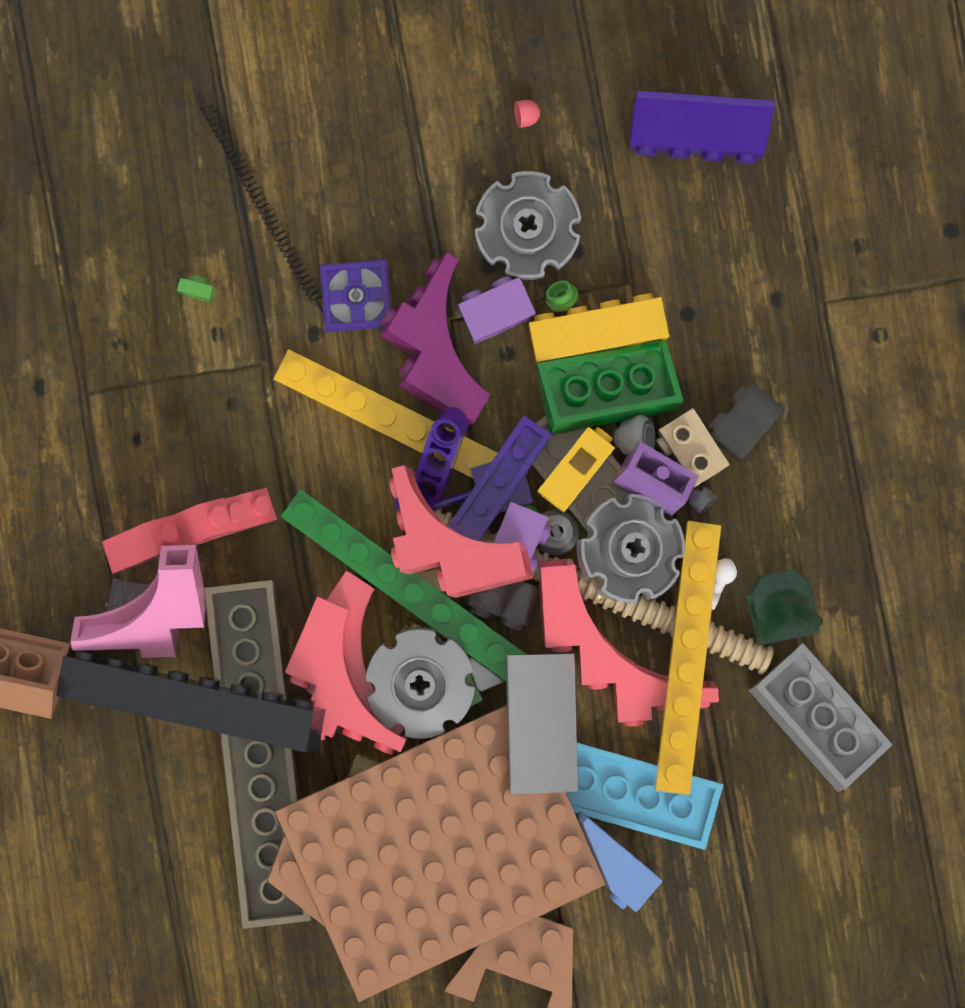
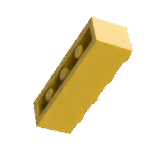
(598, 329)

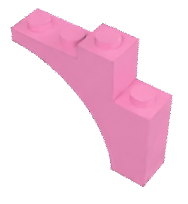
(152, 618)

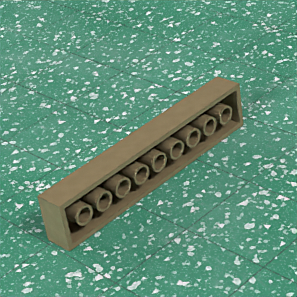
(257, 774)

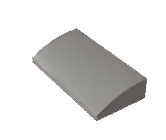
(820, 717)
(541, 723)

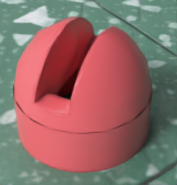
(526, 113)

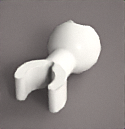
(725, 574)

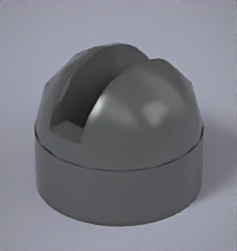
(701, 499)

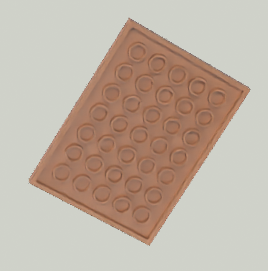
(434, 855)

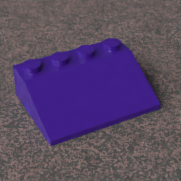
(700, 126)

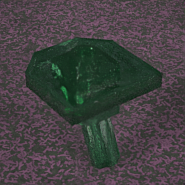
(782, 607)

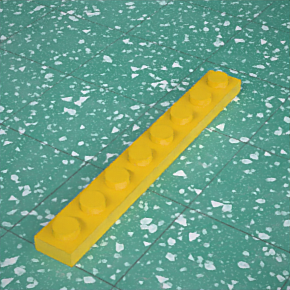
(372, 409)
(687, 658)

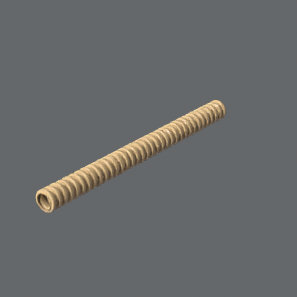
(659, 616)

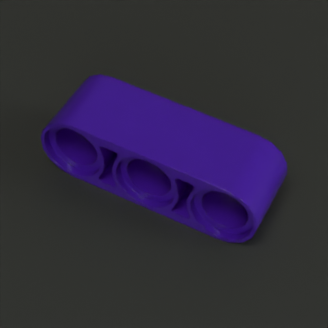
(445, 443)

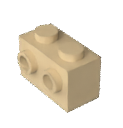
(692, 446)

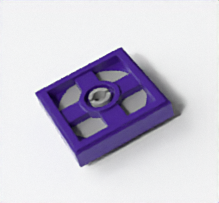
(355, 295)

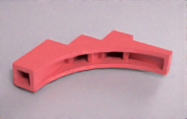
(599, 662)

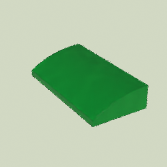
(608, 386)

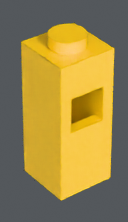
(576, 468)

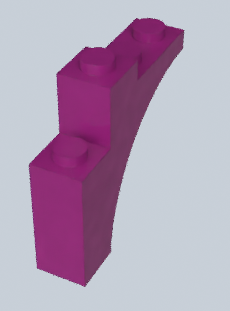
(423, 332)

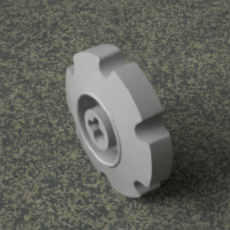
(525, 199)
(608, 560)
(400, 702)

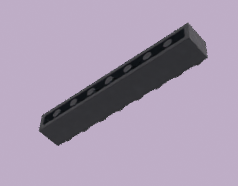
(191, 702)

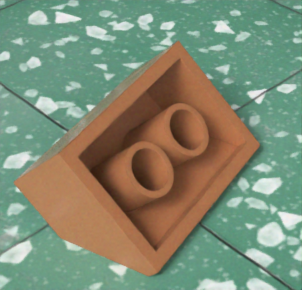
(30, 672)

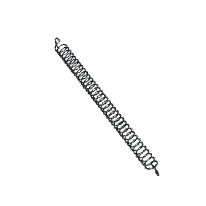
(264, 213)

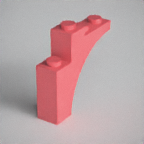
(189, 527)
(430, 543)
(355, 596)
(322, 662)

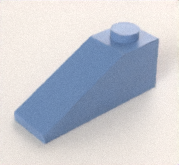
(623, 873)

